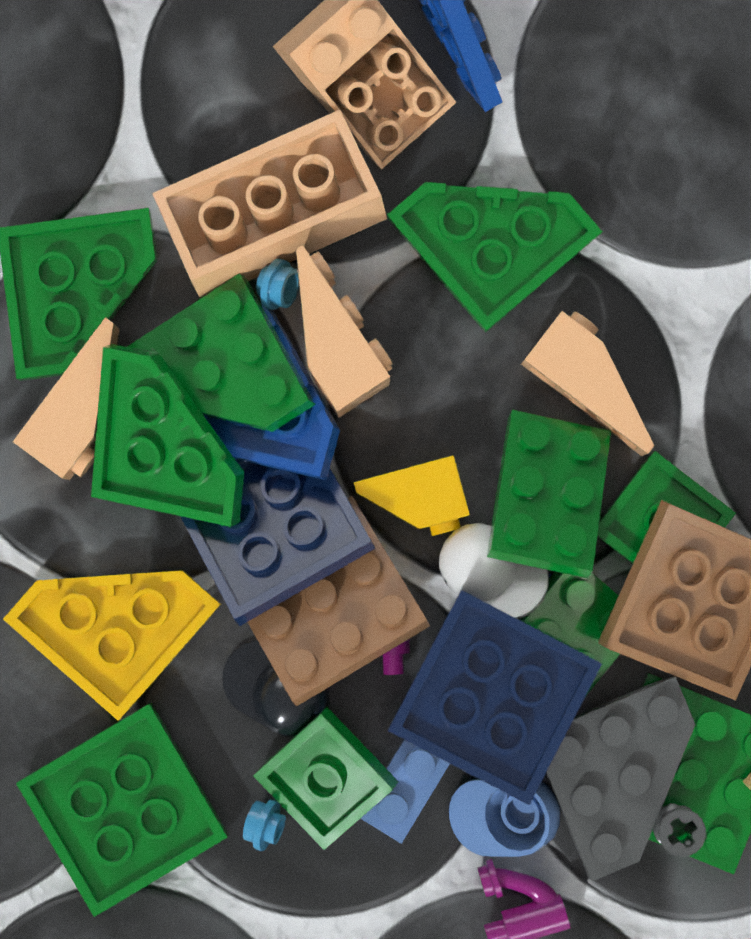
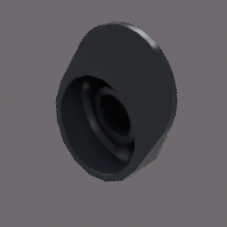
(259, 693)

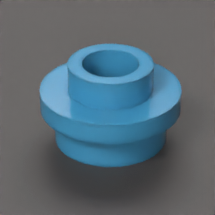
(278, 285)
(264, 824)

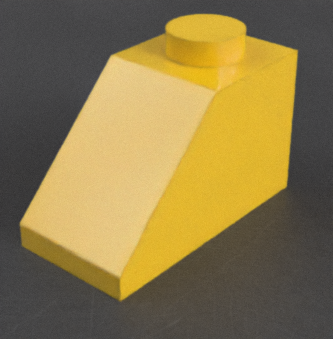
(420, 495)

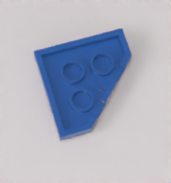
(462, 39)
(300, 445)

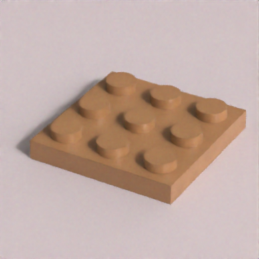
(687, 603)
(339, 622)

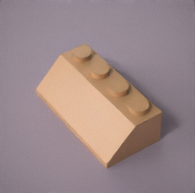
(269, 202)

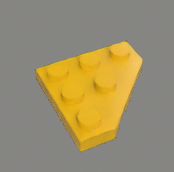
(113, 629)

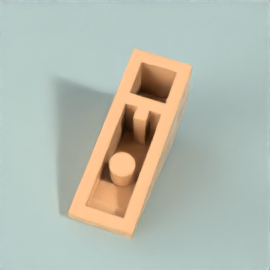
(583, 372)
(65, 423)

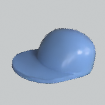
(501, 825)

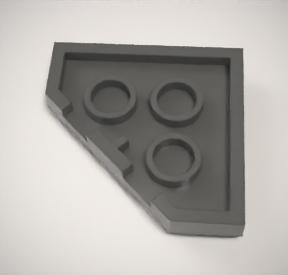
(618, 772)

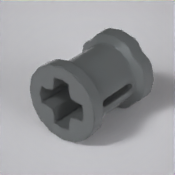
(695, 830)

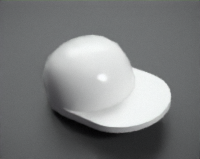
(503, 584)

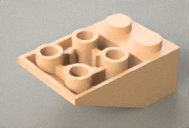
(369, 70)
(337, 353)

